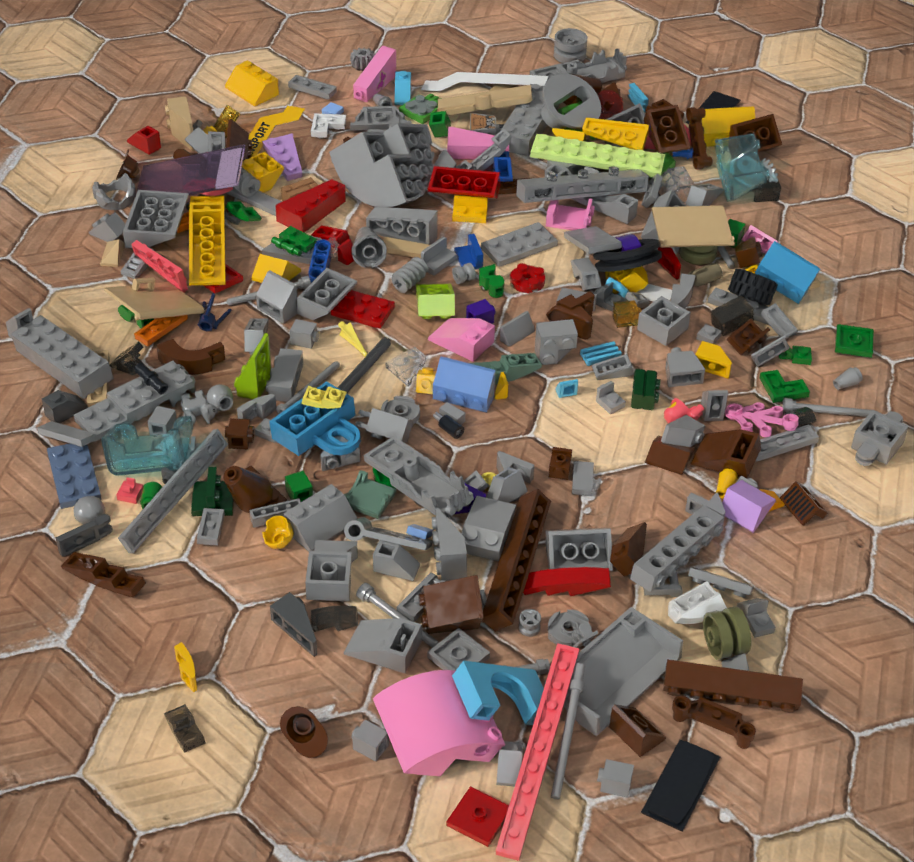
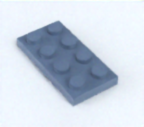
(72, 473)

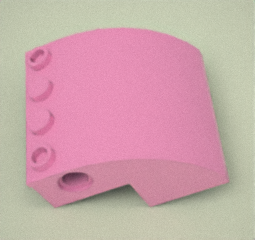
(432, 724)

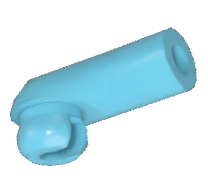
(618, 286)

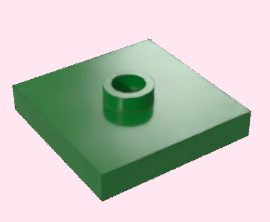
(854, 340)

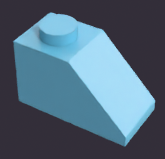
(402, 87)

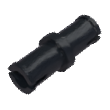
(151, 378)

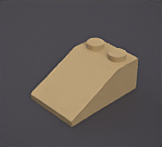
(179, 119)

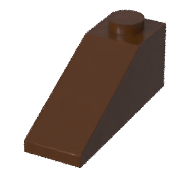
(628, 548)

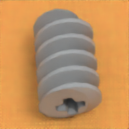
(248, 184)
(409, 274)

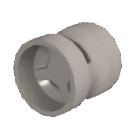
(463, 273)

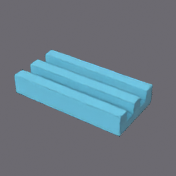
(637, 96)
(600, 353)

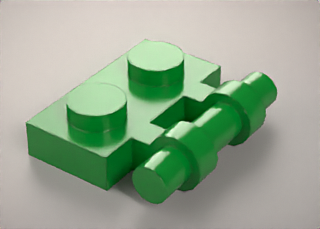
(294, 241)

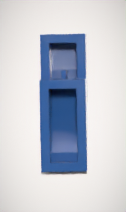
(503, 165)

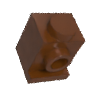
(560, 463)

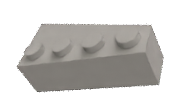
(404, 224)

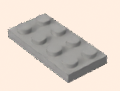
(519, 244)

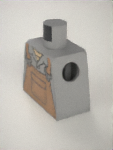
(484, 124)

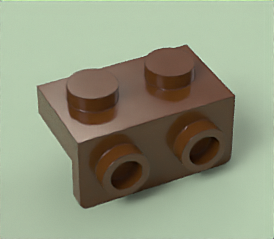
(747, 336)

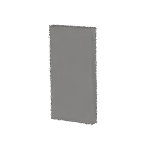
(592, 240)

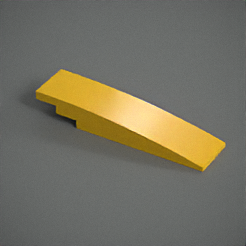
(207, 240)

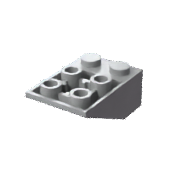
(450, 548)
(386, 642)

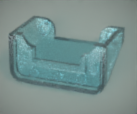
(739, 165)
(131, 454)

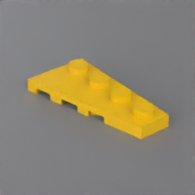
(617, 132)

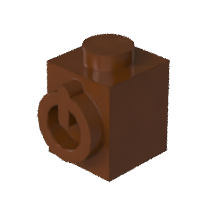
(239, 433)

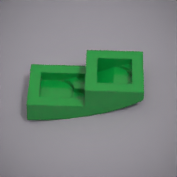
(242, 212)

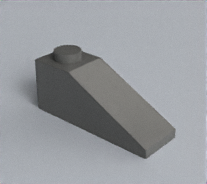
(292, 618)

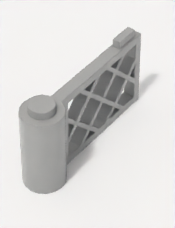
(362, 528)

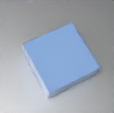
(333, 108)
(419, 531)

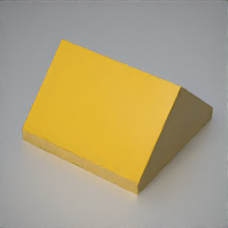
(281, 267)

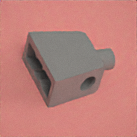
(683, 368)

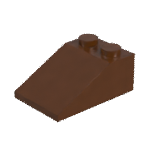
(667, 129)

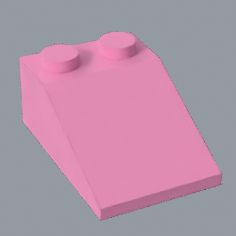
(465, 336)

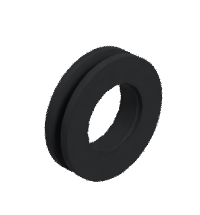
(616, 260)

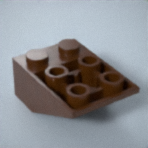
(728, 450)

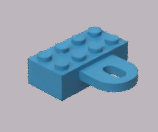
(306, 426)

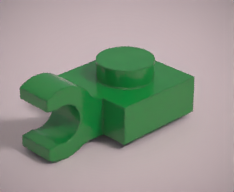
(798, 354)

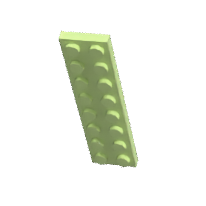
(596, 155)

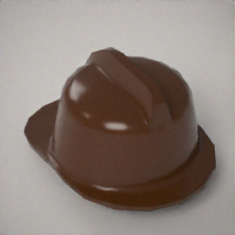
(129, 167)
(304, 731)

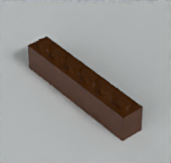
(733, 685)

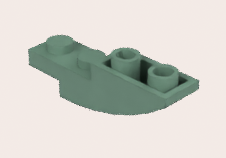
(513, 365)

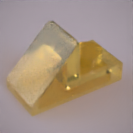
(222, 122)

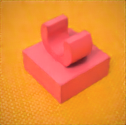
(130, 491)

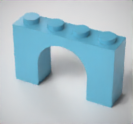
(476, 685)

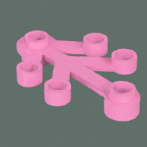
(760, 415)

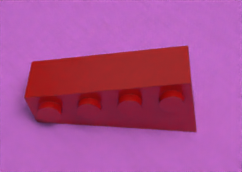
(311, 206)

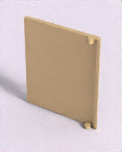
(692, 226)
(154, 299)

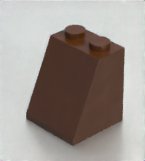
(451, 605)

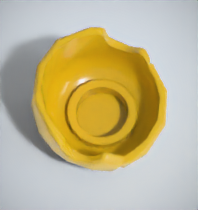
(278, 532)

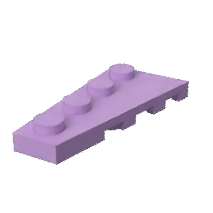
(284, 152)

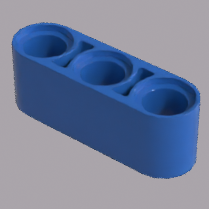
(320, 259)

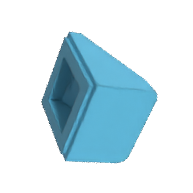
(567, 388)

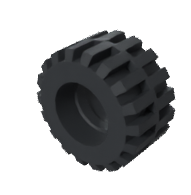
(752, 286)

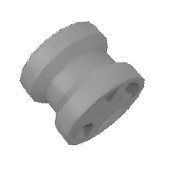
(529, 622)

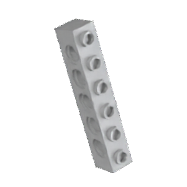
(677, 548)

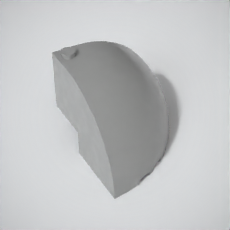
(386, 165)

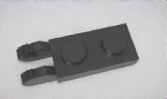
(84, 535)

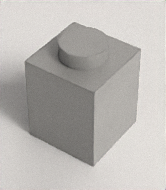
(303, 334)
(161, 420)
(370, 740)
(616, 778)

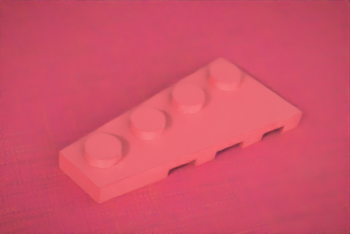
(161, 265)

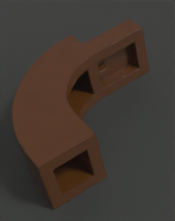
(193, 361)

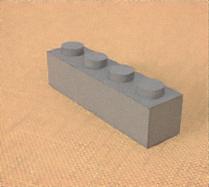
(261, 515)

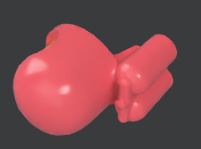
(679, 409)

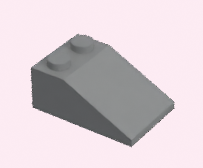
(487, 527)

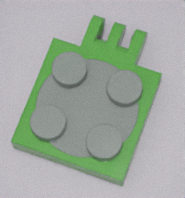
(420, 107)

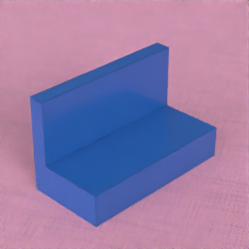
(471, 253)

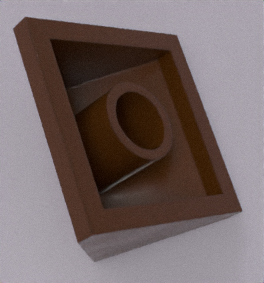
(635, 729)

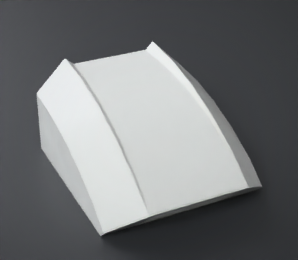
(694, 604)

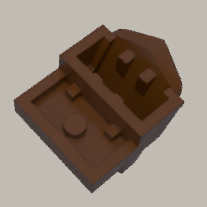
(578, 309)

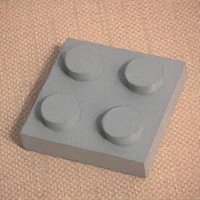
(456, 649)

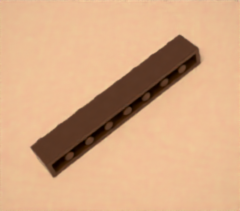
(516, 560)

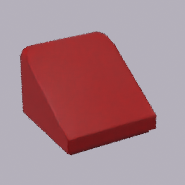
(345, 252)

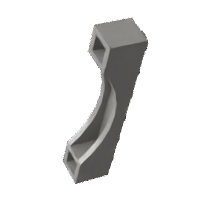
(618, 207)

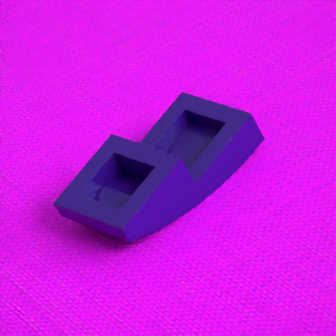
(629, 242)

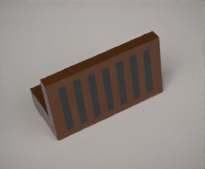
(802, 503)

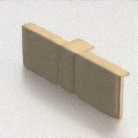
(485, 100)

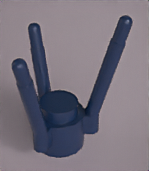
(207, 319)

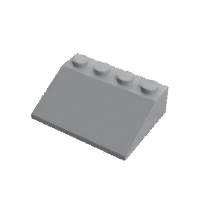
(154, 217)

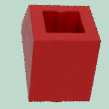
(146, 140)

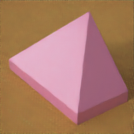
(765, 240)

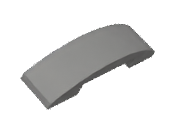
(486, 159)

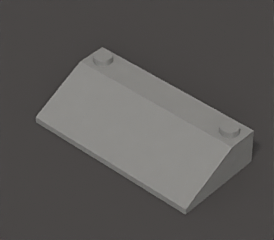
(622, 666)

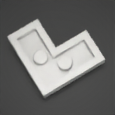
(324, 122)

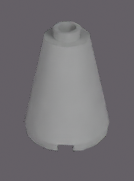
(368, 248)

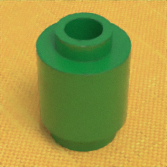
(149, 491)

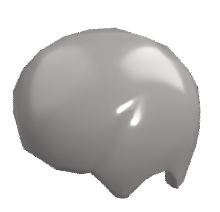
(88, 508)

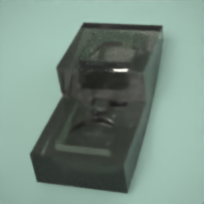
(334, 616)
(184, 728)

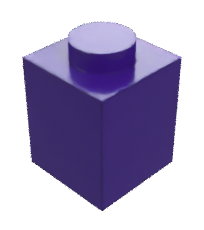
(482, 310)

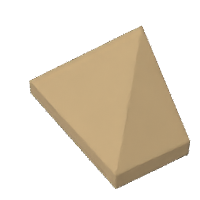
(112, 253)

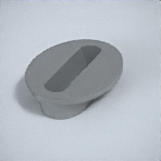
(560, 88)

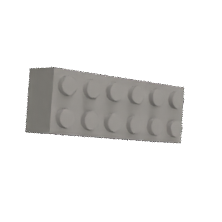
(526, 123)
(62, 356)

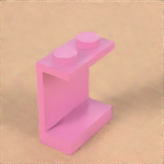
(569, 217)

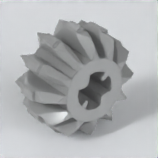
(361, 58)

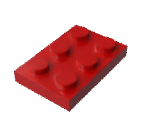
(364, 309)

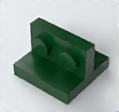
(211, 494)

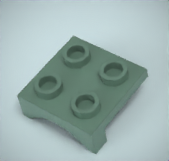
(369, 496)

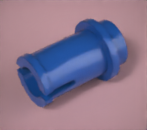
(684, 153)

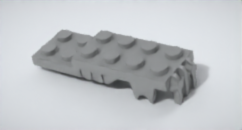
(600, 67)
(135, 400)
(419, 477)

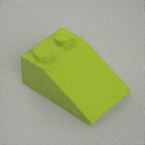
(435, 300)
(256, 372)

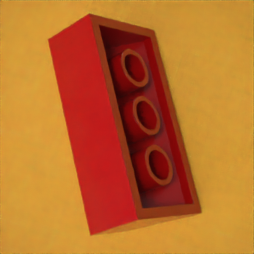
(465, 182)

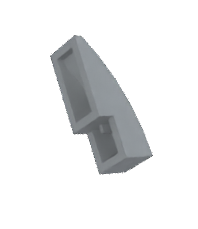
(682, 293)

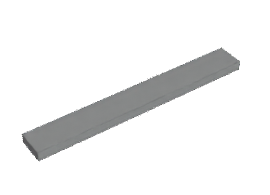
(172, 491)

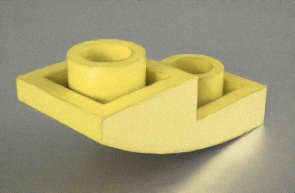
(326, 399)

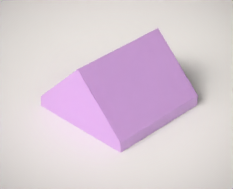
(746, 505)

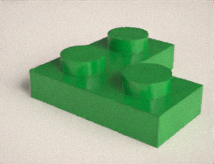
(779, 389)

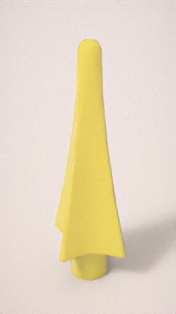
(349, 334)

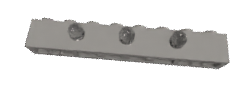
(582, 185)

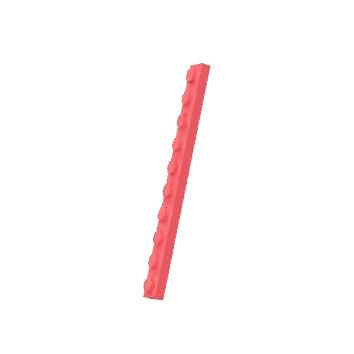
(537, 753)

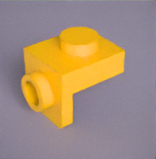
(425, 380)

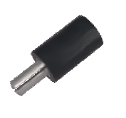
(449, 425)

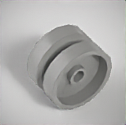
(570, 45)

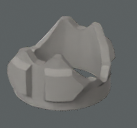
(124, 184)

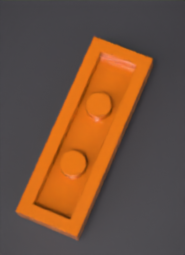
(158, 328)

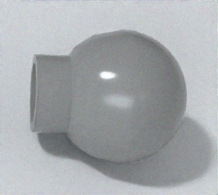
(220, 397)

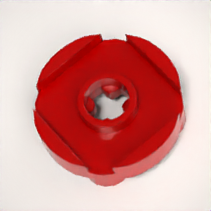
(535, 278)

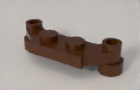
(697, 137)
(716, 717)

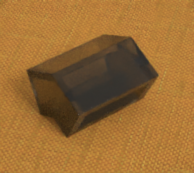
(805, 416)

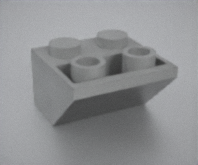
(277, 297)

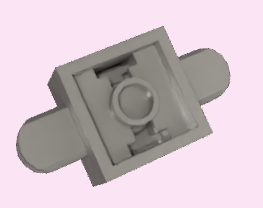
(879, 437)

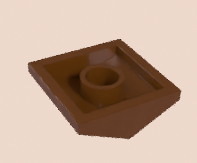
(669, 456)

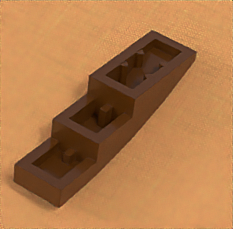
(100, 573)

